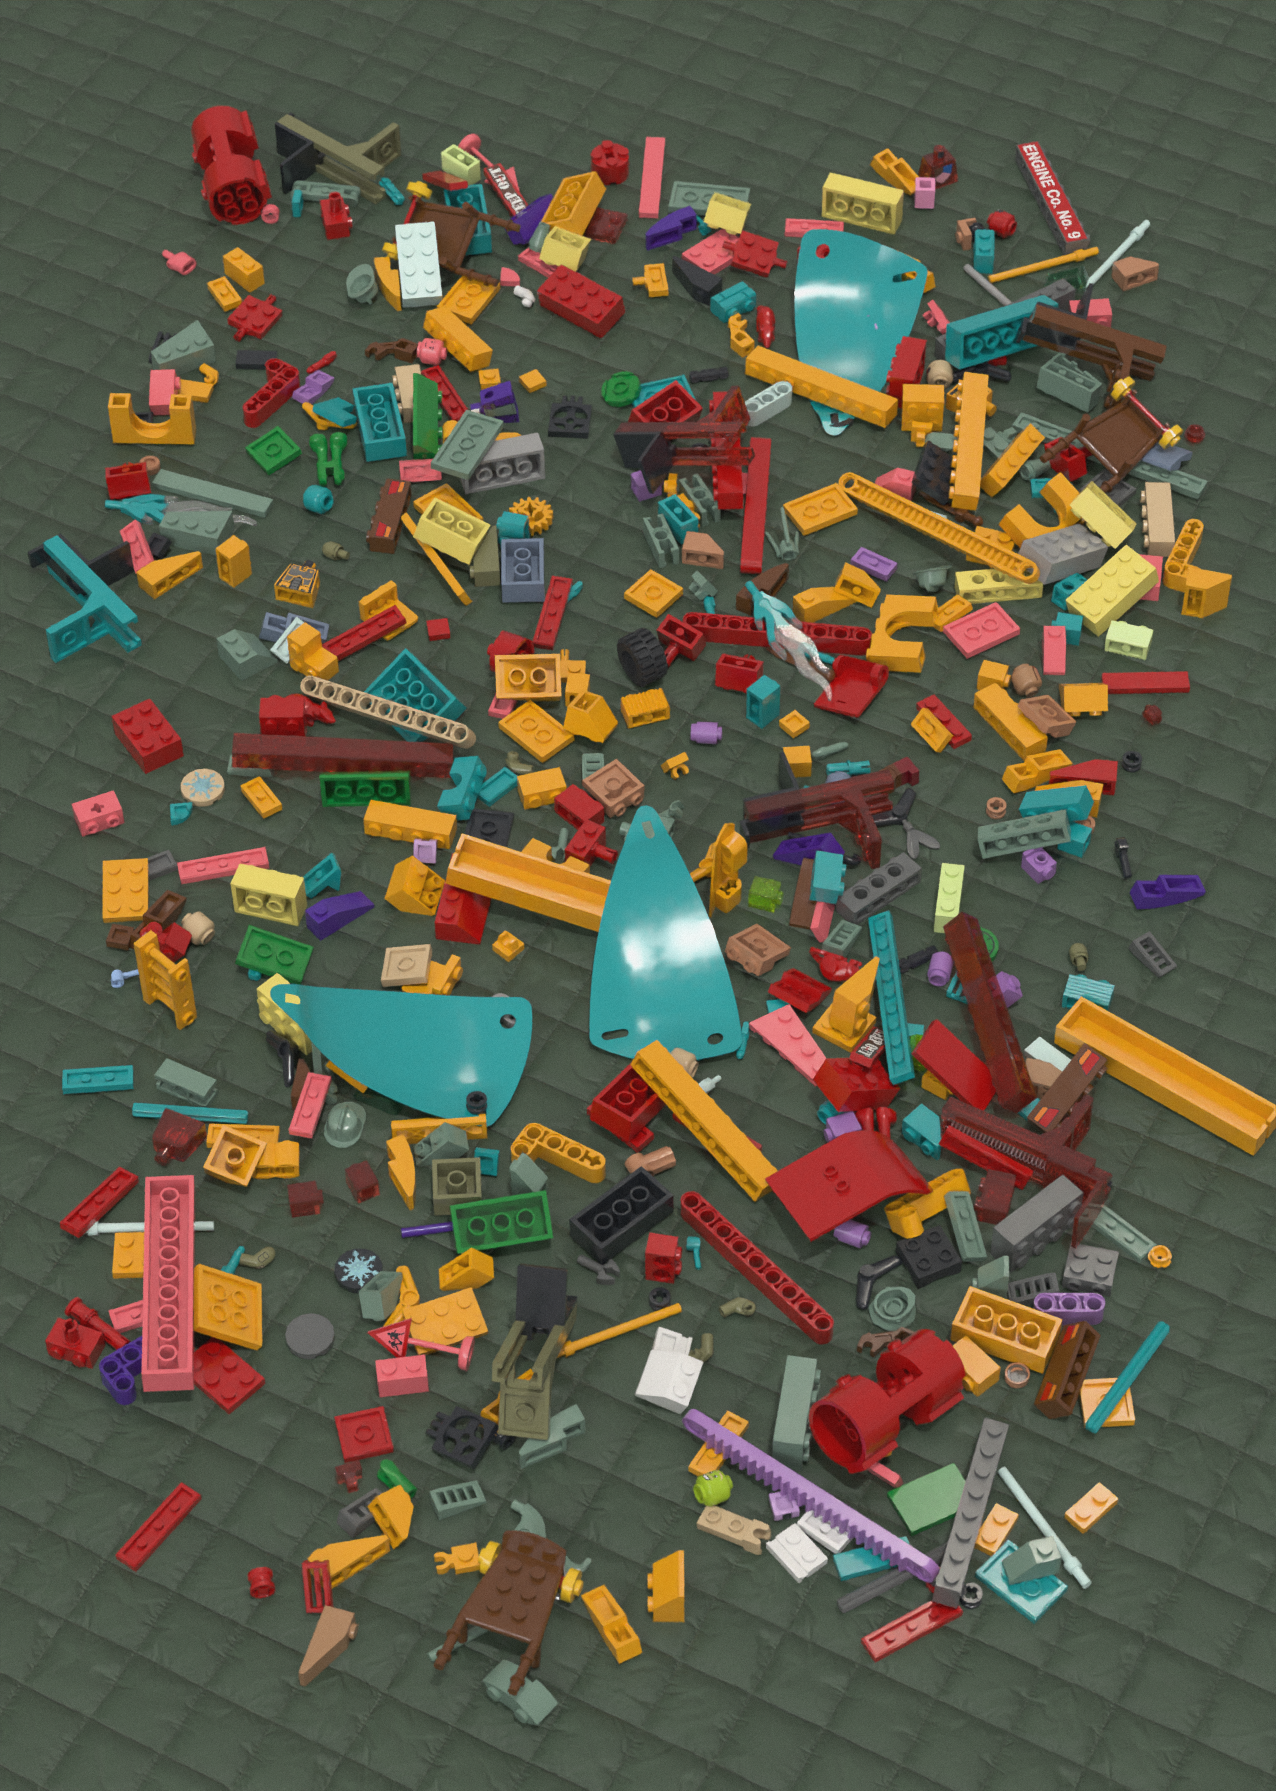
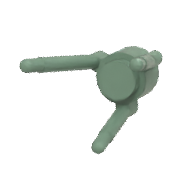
(787, 549)

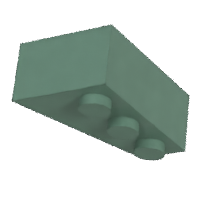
(184, 351)
(1069, 383)
(197, 529)

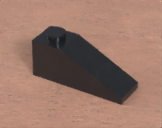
(696, 281)

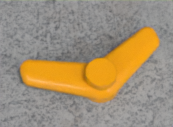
(322, 423)
(705, 866)
(408, 1298)

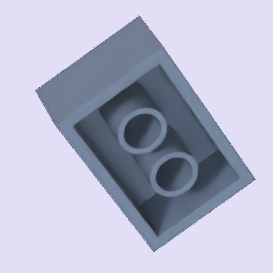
(522, 570)

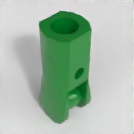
(393, 1477)

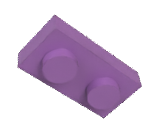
(874, 564)

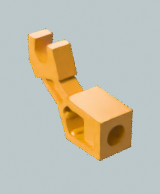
(739, 339)

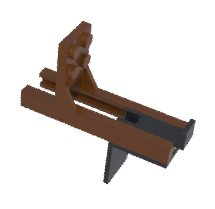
(1062, 332)

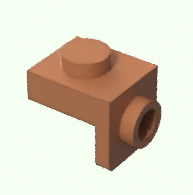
(963, 233)

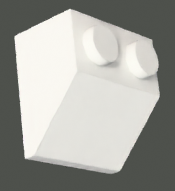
(669, 1379)

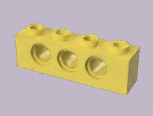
(994, 586)

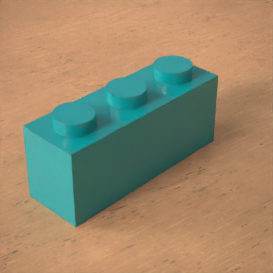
(1075, 800)

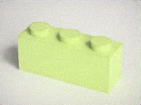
(948, 895)

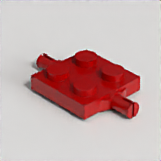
(754, 254)
(254, 317)

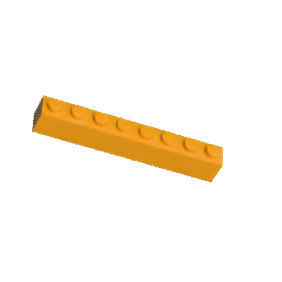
(822, 386)
(969, 441)
(704, 1119)

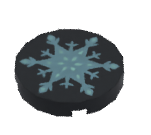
(357, 1268)

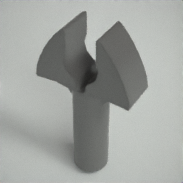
(600, 1269)

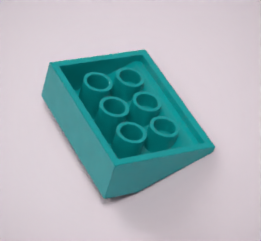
(415, 686)

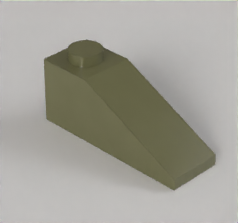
(486, 561)

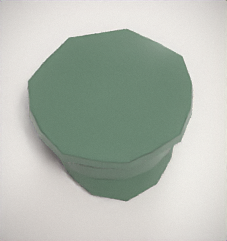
(893, 1308)

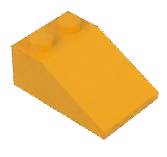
(528, 677)
(853, 1000)

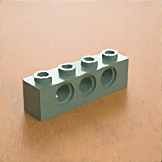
(1024, 834)

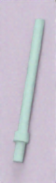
(1135, 235)
(137, 1227)
(1071, 1563)

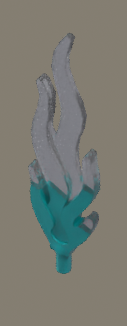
(154, 507)
(781, 632)

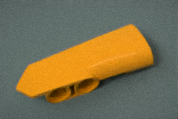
(728, 858)

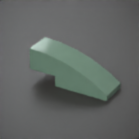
(563, 1427)

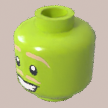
(713, 1488)

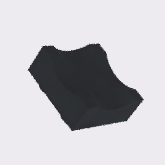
(929, 1256)

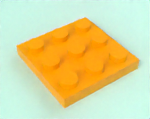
(227, 1307)

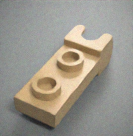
(734, 1528)

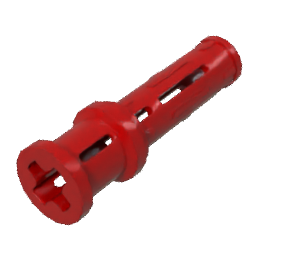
(90, 1318)

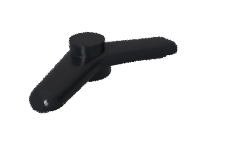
(983, 368)
(898, 812)
(286, 1051)
(869, 1274)

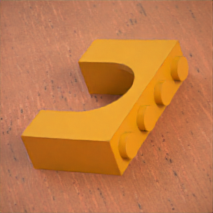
(130, 429)
(1059, 494)
(896, 613)

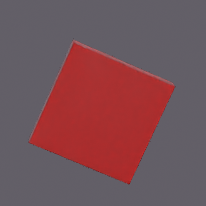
(364, 1434)

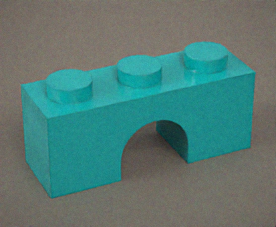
(468, 777)

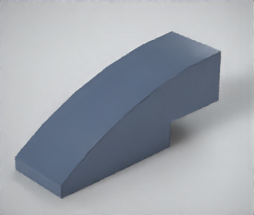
(274, 626)

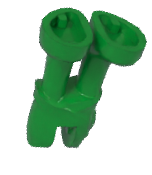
(319, 445)

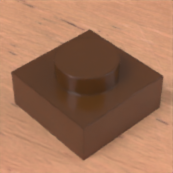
(119, 937)

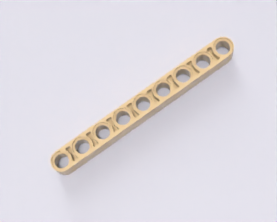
(395, 716)

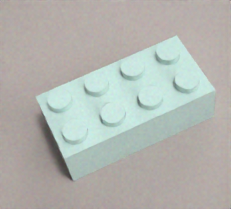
(418, 264)

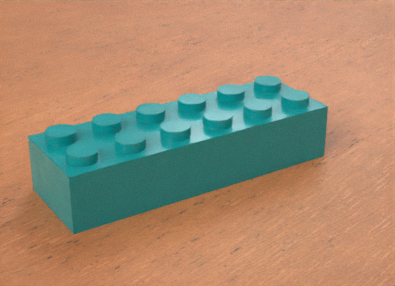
(989, 334)

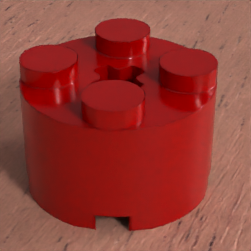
(610, 162)
(509, 644)

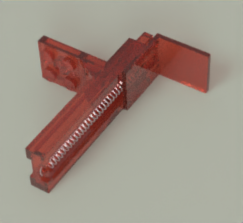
(1054, 1147)

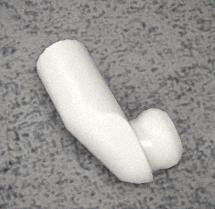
(527, 295)

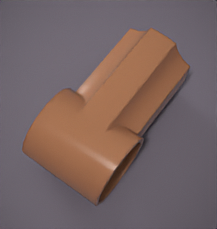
(652, 1162)

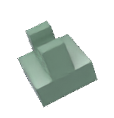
(702, 586)

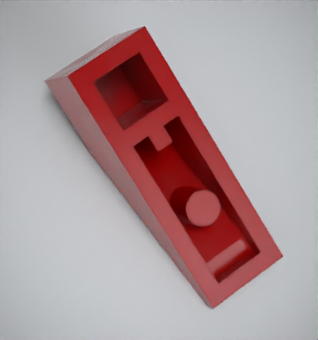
(1093, 771)

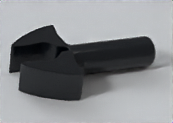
(1121, 849)

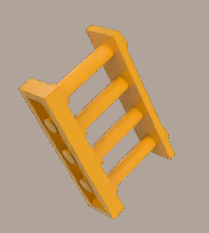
(153, 977)

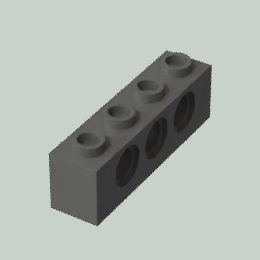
(879, 889)

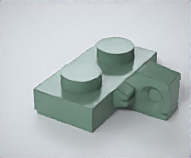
(997, 442)

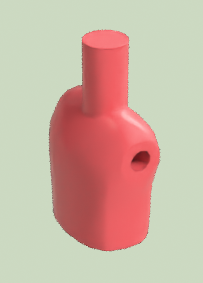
(179, 262)

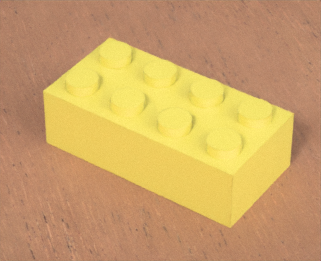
(862, 203)
(1112, 590)

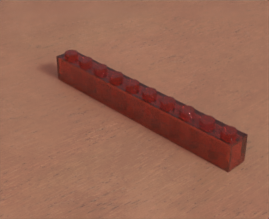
(341, 754)
(989, 1013)

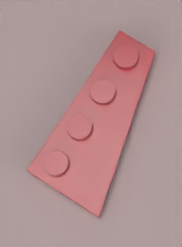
(791, 1039)

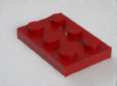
(224, 1375)

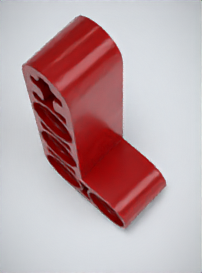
(282, 381)

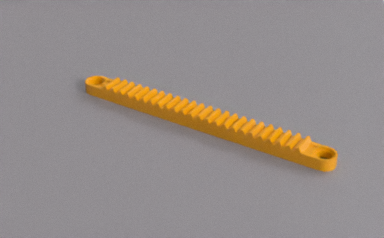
(939, 528)

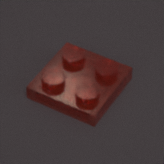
(605, 225)

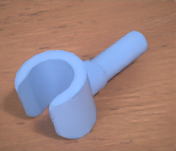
(118, 977)

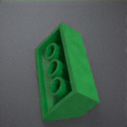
(426, 417)
(360, 788)

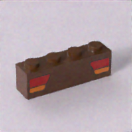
(387, 522)
(1068, 1089)
(1067, 1370)

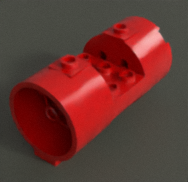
(232, 180)
(860, 1417)

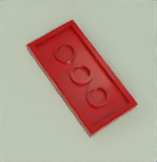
(955, 1066)

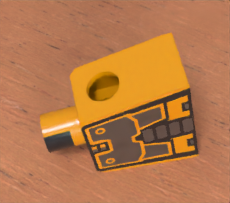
(298, 584)

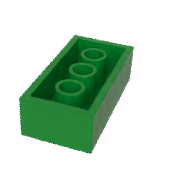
(501, 1221)

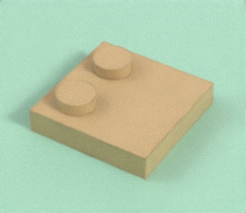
(406, 965)

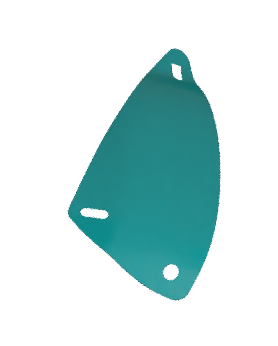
(834, 305)
(659, 956)
(418, 1045)

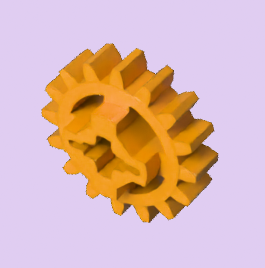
(539, 514)

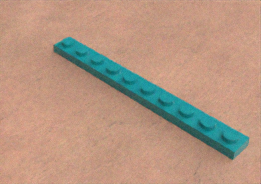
(891, 998)

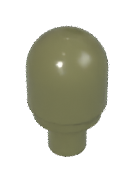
(335, 551)
(1079, 955)

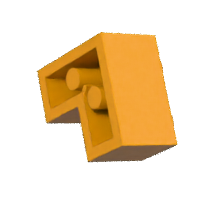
(308, 654)

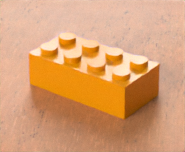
(575, 203)
(1007, 1329)

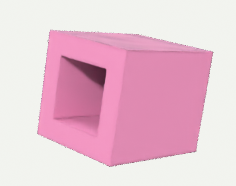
(924, 192)

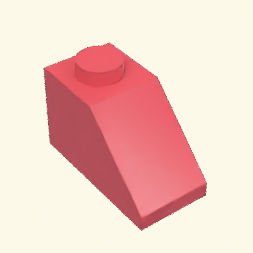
(898, 482)
(1054, 650)

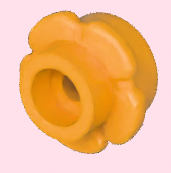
(1162, 1252)

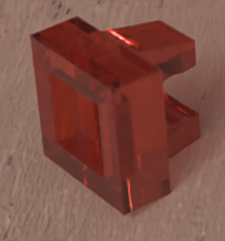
(349, 1474)

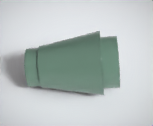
(538, 237)
(1033, 468)

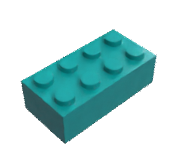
(474, 195)
(379, 422)

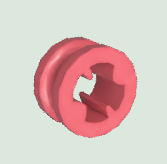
(270, 208)

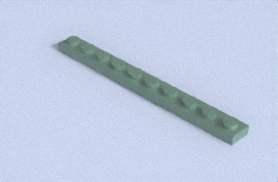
(1178, 480)

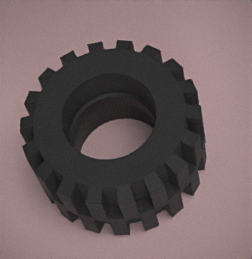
(642, 657)

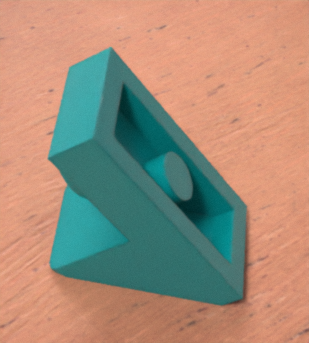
(323, 875)

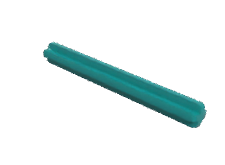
(197, 1113)

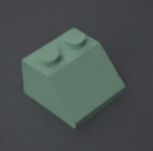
(244, 653)

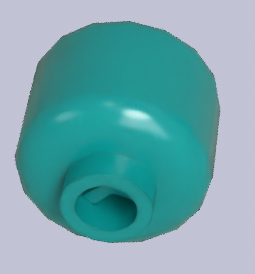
(318, 499)

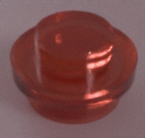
(1195, 433)
(1152, 714)

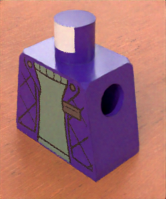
(498, 403)

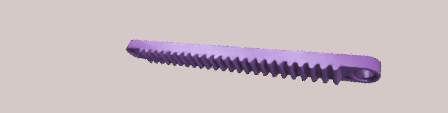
(811, 1496)

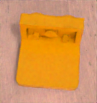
(382, 599)
(440, 978)

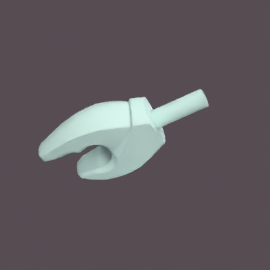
(709, 1084)

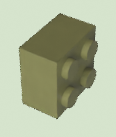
(455, 1183)

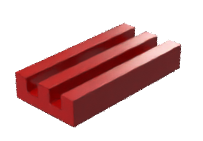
(316, 1565)

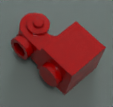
(172, 940)

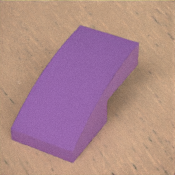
(314, 388)

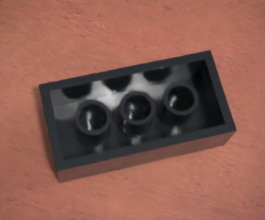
(621, 1215)

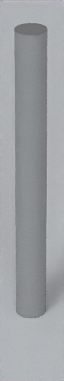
(986, 285)

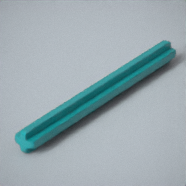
(1127, 1377)

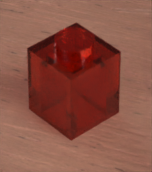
(362, 1181)
(304, 1199)

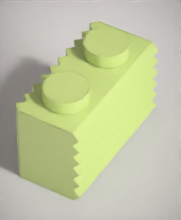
(461, 164)
(1128, 639)

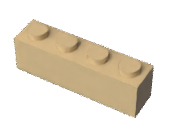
(1158, 518)

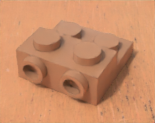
(1047, 715)
(614, 788)
(756, 949)

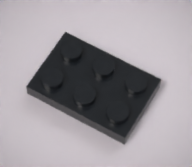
(934, 472)

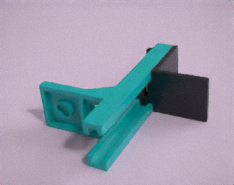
(88, 585)

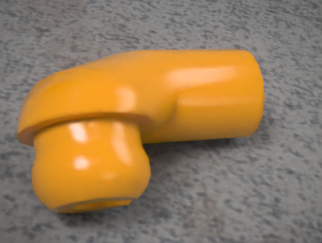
(211, 374)

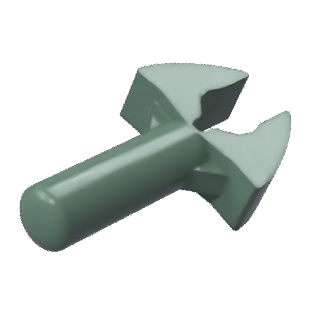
(562, 843)

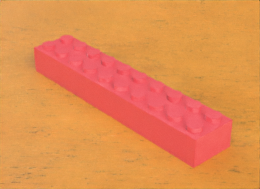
(168, 1284)

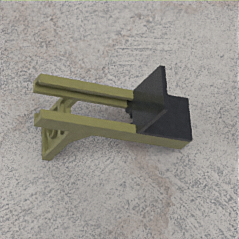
(308, 149)
(540, 1309)

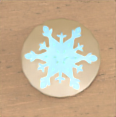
(202, 787)

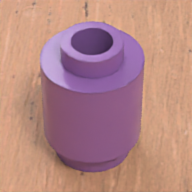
(706, 732)
(940, 968)
(853, 1233)

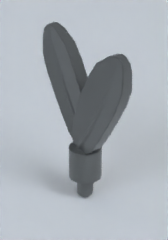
(916, 837)

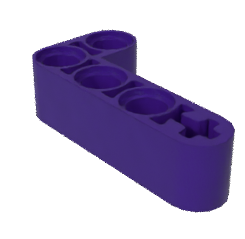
(124, 1369)

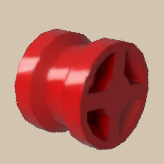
(261, 1582)

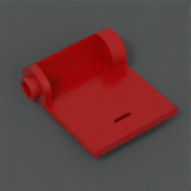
(853, 686)

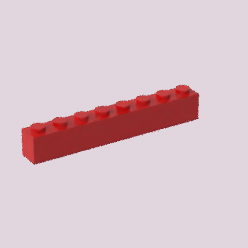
(728, 477)

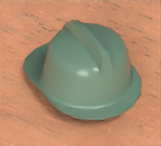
(362, 284)
(932, 578)
(344, 1124)

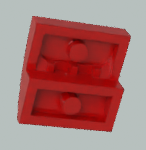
(799, 990)

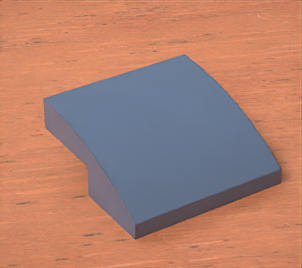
(1167, 458)

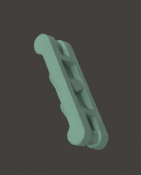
(319, 191)

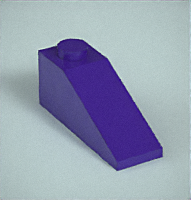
(529, 219)
(805, 847)
(336, 912)

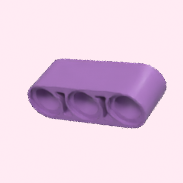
(1079, 1303)

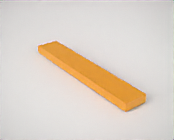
(438, 562)

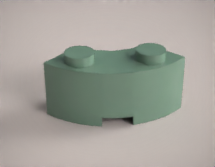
(530, 1703)

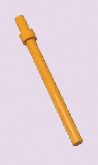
(1077, 255)
(570, 1347)

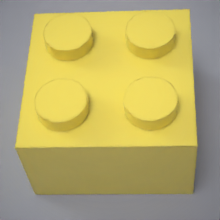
(727, 213)
(564, 248)

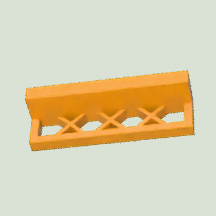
(417, 1129)

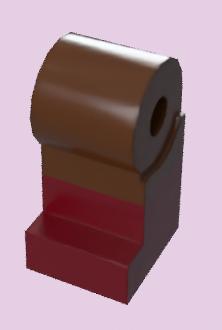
(902, 773)

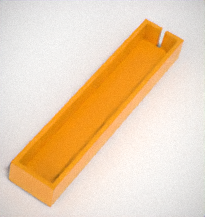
(528, 882)
(1169, 1076)

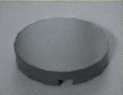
(310, 1336)

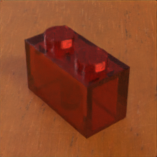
(996, 1196)

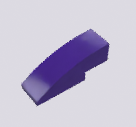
(671, 228)
(1166, 891)

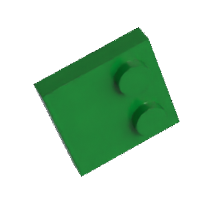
(273, 450)

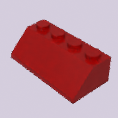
(461, 915)

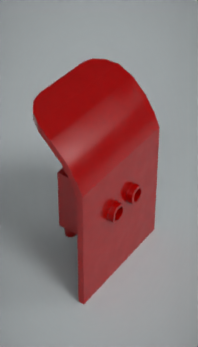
(844, 1180)

